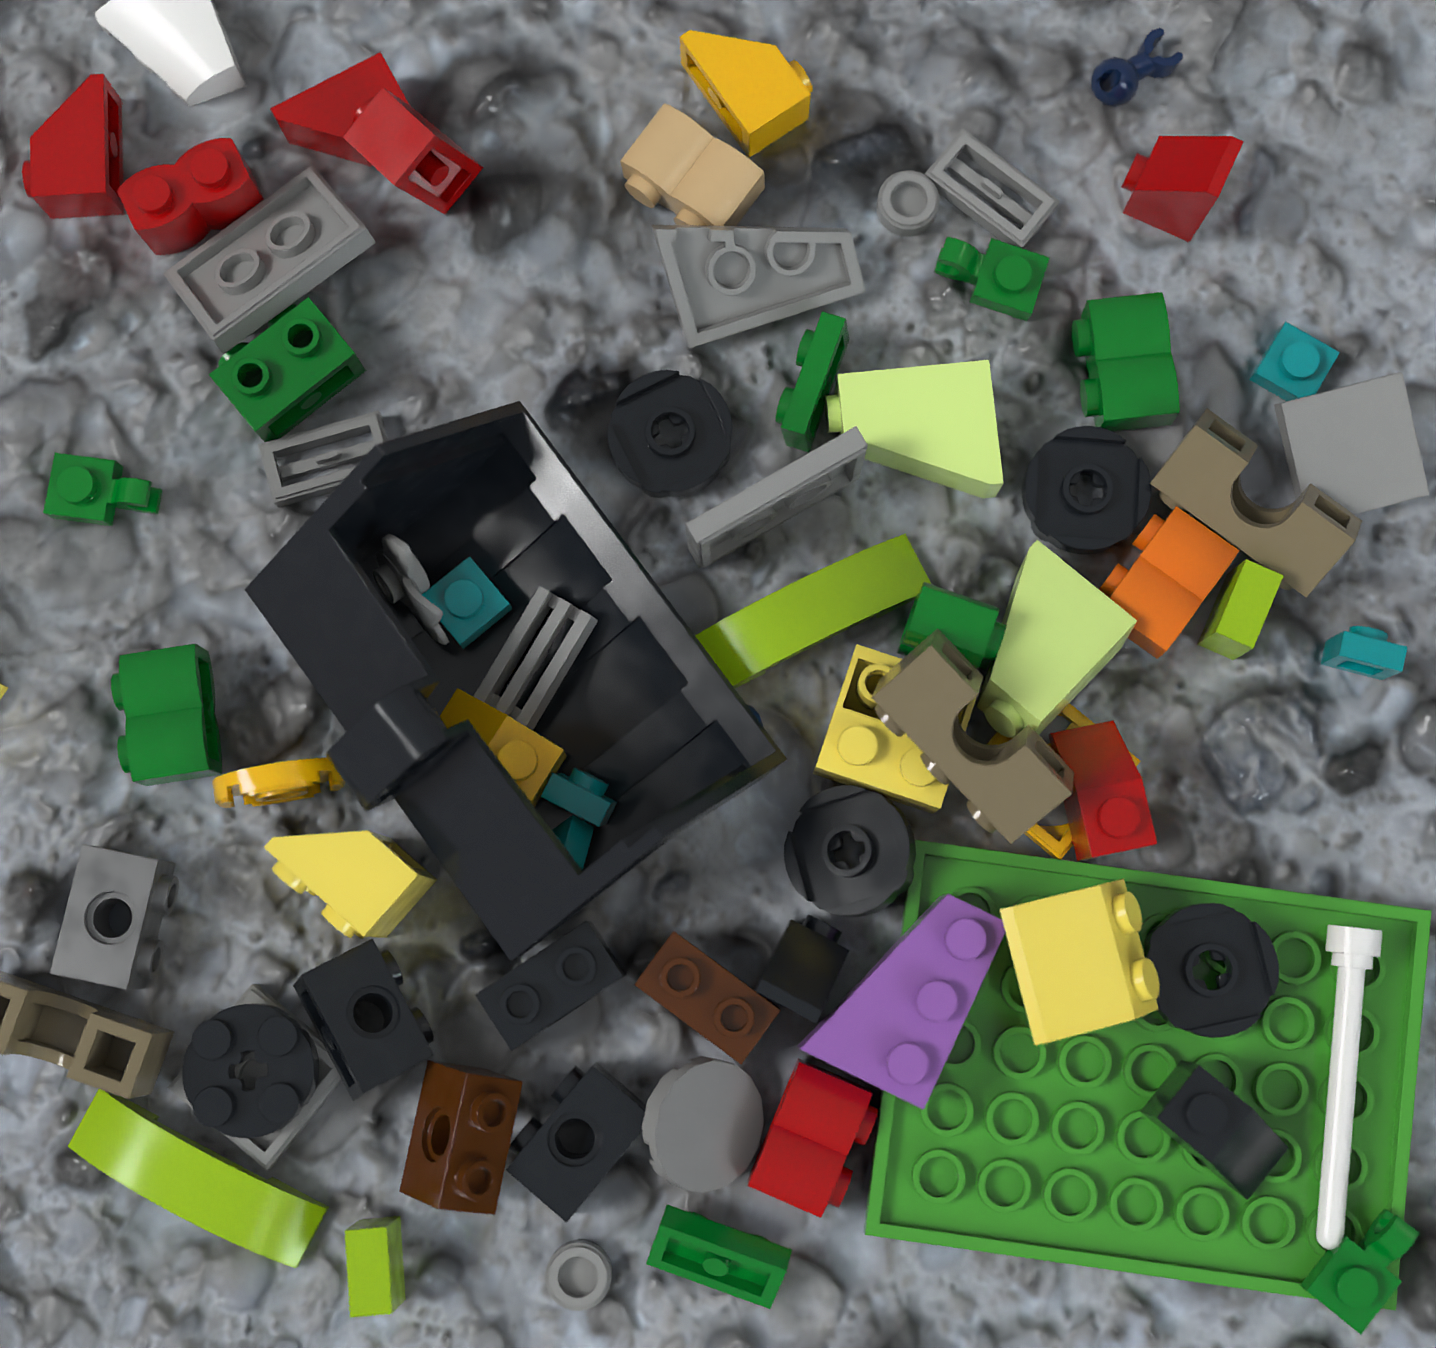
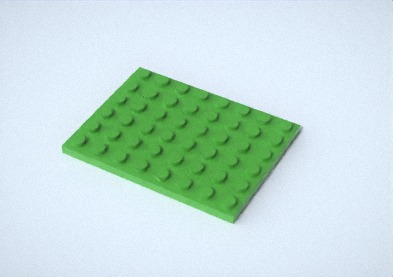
(1049, 1142)

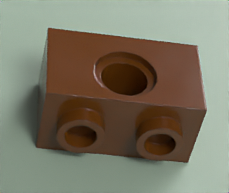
(707, 997)
(461, 1138)

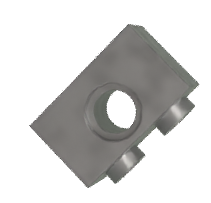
(87, 944)

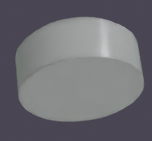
(907, 203)
(578, 1275)

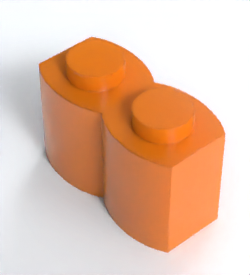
(1168, 578)

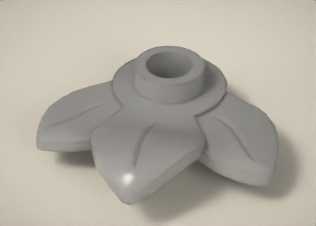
(405, 580)

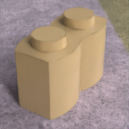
(690, 172)

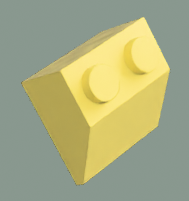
(1081, 961)

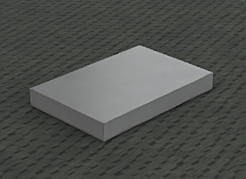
(268, 258)
(776, 498)

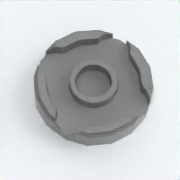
(703, 1124)

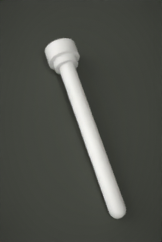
(1352, 953)

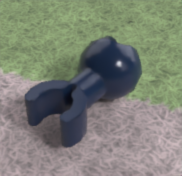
(1117, 78)

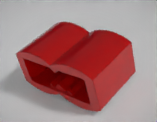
(183, 201)
(811, 1139)

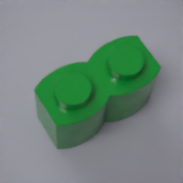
(1127, 362)
(963, 621)
(168, 715)

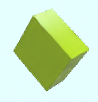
(1240, 610)
(375, 1266)

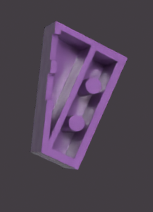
(912, 1003)

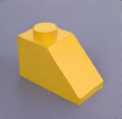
(747, 86)
(520, 750)

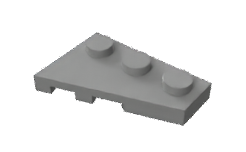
(753, 274)

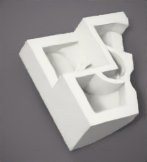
(178, 43)

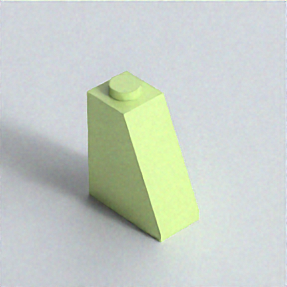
(925, 422)
(1052, 645)

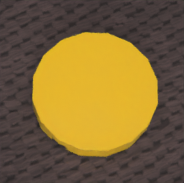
(276, 782)

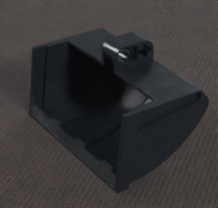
(633, 709)

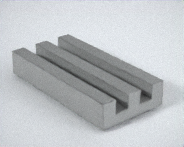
(1005, 173)
(309, 439)
(516, 646)

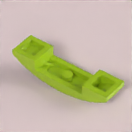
(814, 609)
(196, 1181)

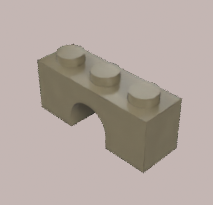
(1291, 540)
(1005, 783)
(81, 1036)

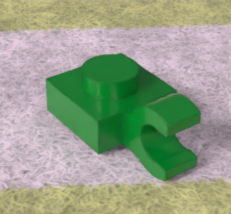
(1003, 277)
(93, 489)
(1355, 1277)

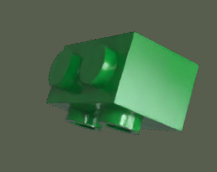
(287, 370)

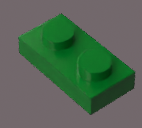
(820, 358)
(719, 1256)

